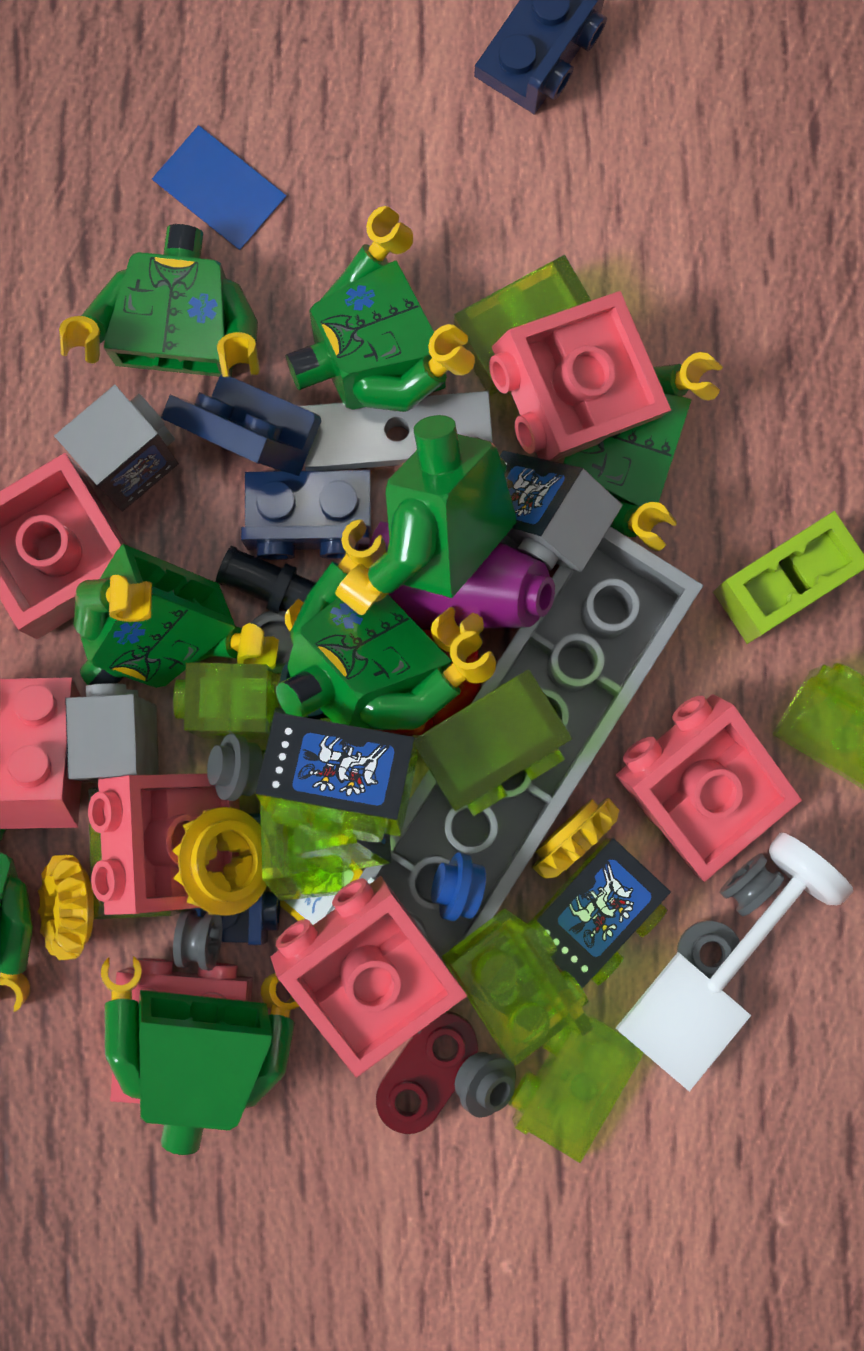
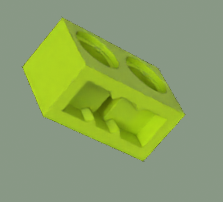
(790, 577)

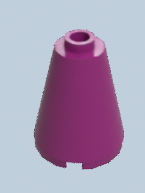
(504, 590)

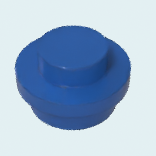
(458, 887)

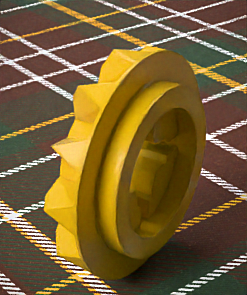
(575, 837)
(242, 879)
(65, 907)

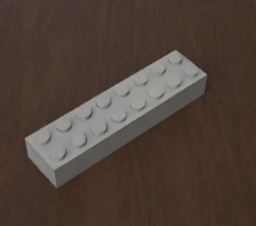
(589, 664)

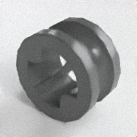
(752, 885)
(197, 939)

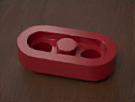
(425, 1073)

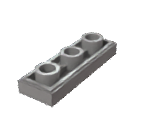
(359, 436)

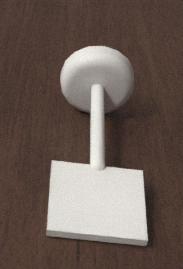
(688, 1017)

